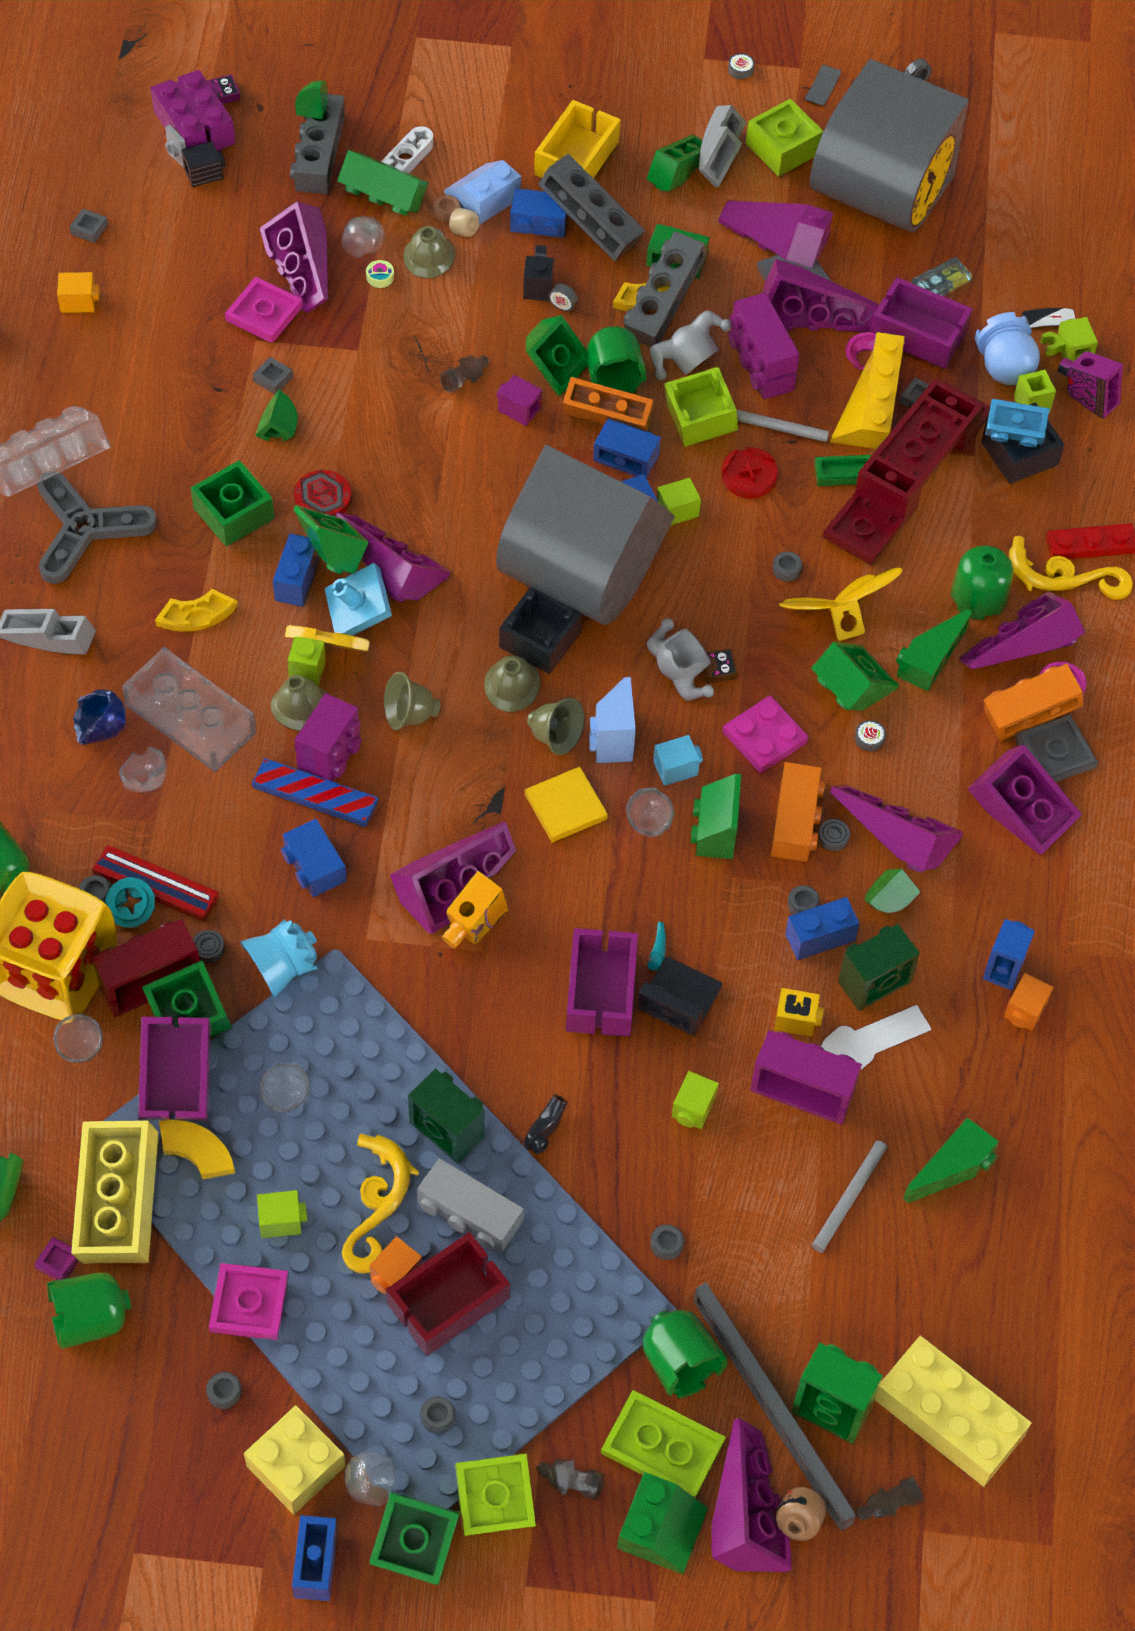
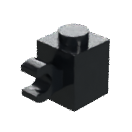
(538, 275)

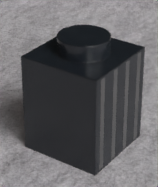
(203, 164)

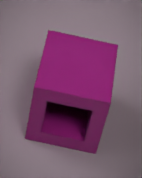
(519, 399)

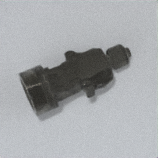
(470, 369)
(565, 1476)
(888, 1502)

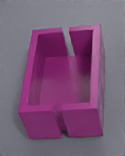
(191, 109)
(927, 320)
(763, 346)
(601, 983)
(174, 1068)
(805, 1076)

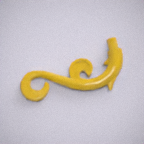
(1065, 567)
(383, 1206)

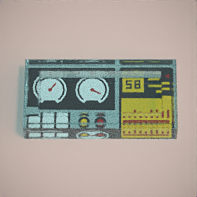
(944, 277)

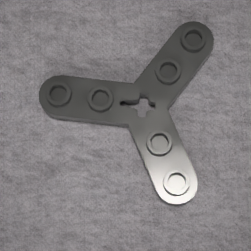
(102, 524)

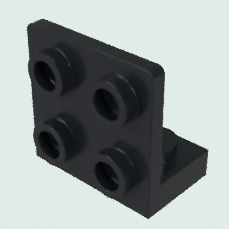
(679, 996)

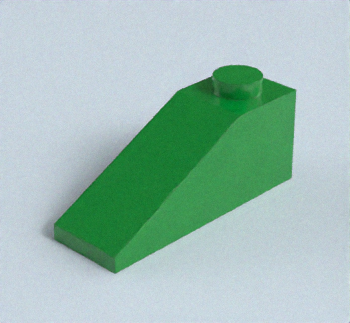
(675, 163)
(930, 651)
(955, 1162)

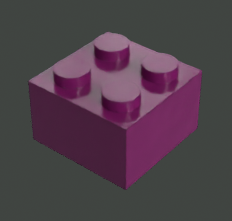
(328, 738)

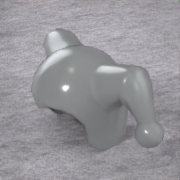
(688, 344)
(680, 659)

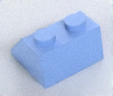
(486, 189)
(614, 725)

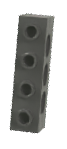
(318, 148)
(591, 207)
(681, 250)

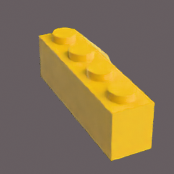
(871, 405)

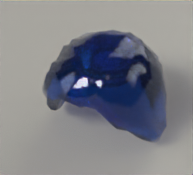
(99, 717)

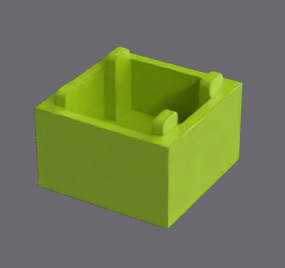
(783, 137)
(701, 406)
(495, 1494)

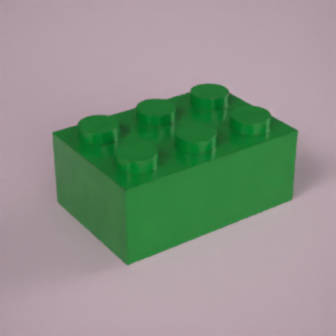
(836, 1392)

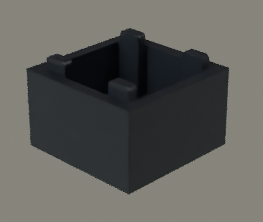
(1021, 461)
(540, 630)

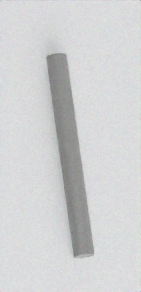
(783, 426)
(849, 1196)

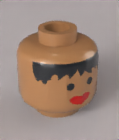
(801, 1513)

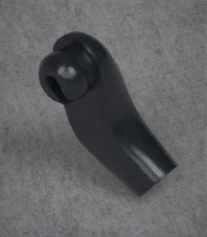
(545, 1125)

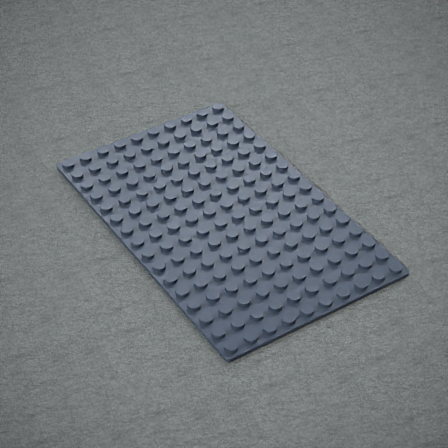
(573, 1292)

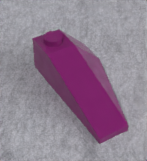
(789, 230)
(299, 248)
(814, 302)
(402, 571)
(1041, 627)
(911, 839)
(436, 880)
(745, 1510)

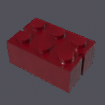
(141, 961)
(448, 1293)

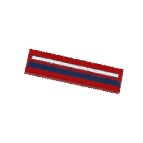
(167, 886)

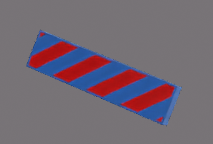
(315, 792)

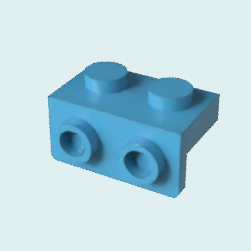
(1017, 422)

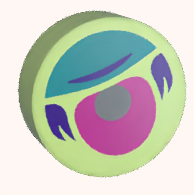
(380, 273)

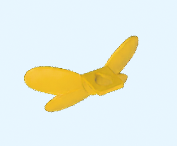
(846, 601)

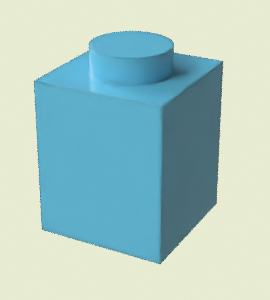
(677, 760)

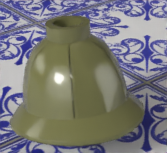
(429, 253)
(512, 684)
(296, 701)
(408, 702)
(558, 724)

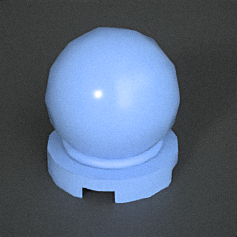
(1008, 348)

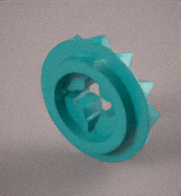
(119, 894)

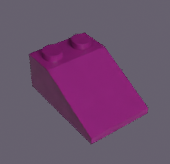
(1025, 799)

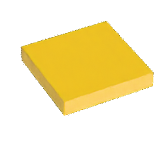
(566, 804)

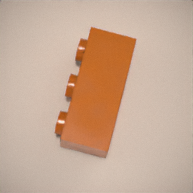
(600, 402)
(1033, 701)
(797, 812)

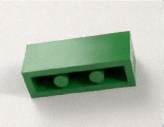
(382, 183)

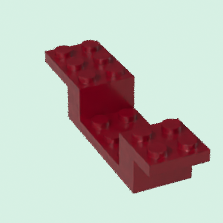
(895, 473)

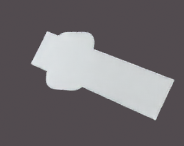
(876, 1037)

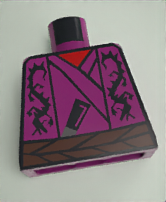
(1093, 382)

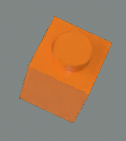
(1028, 1002)
(393, 1264)

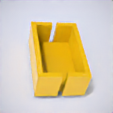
(575, 136)

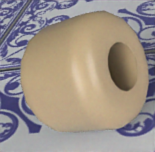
(464, 222)

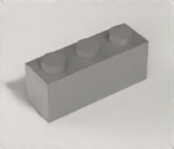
(469, 1206)

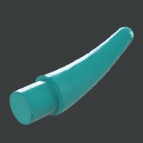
(659, 949)

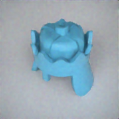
(282, 954)

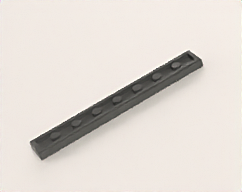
(774, 1407)

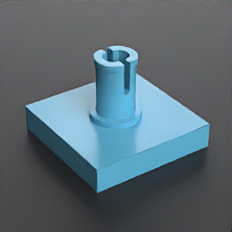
(358, 601)

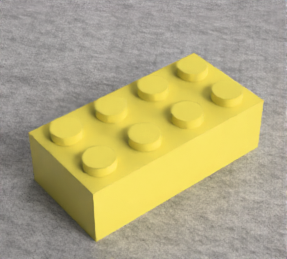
(115, 1192)
(952, 1410)

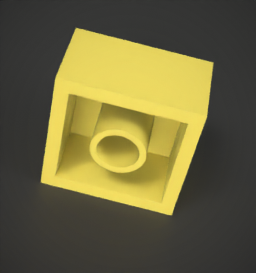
(294, 1459)

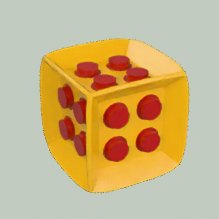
(49, 944)

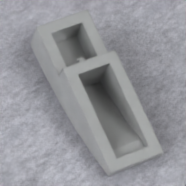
(720, 143)
(47, 630)

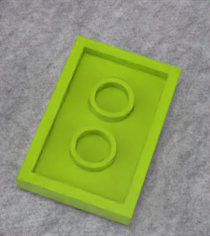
(663, 1443)

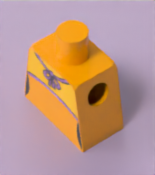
(475, 911)

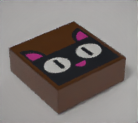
(721, 666)

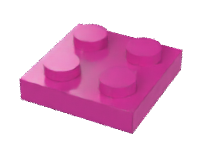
(263, 309)
(765, 734)
(248, 1301)

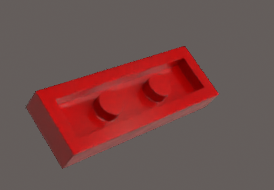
(1091, 541)

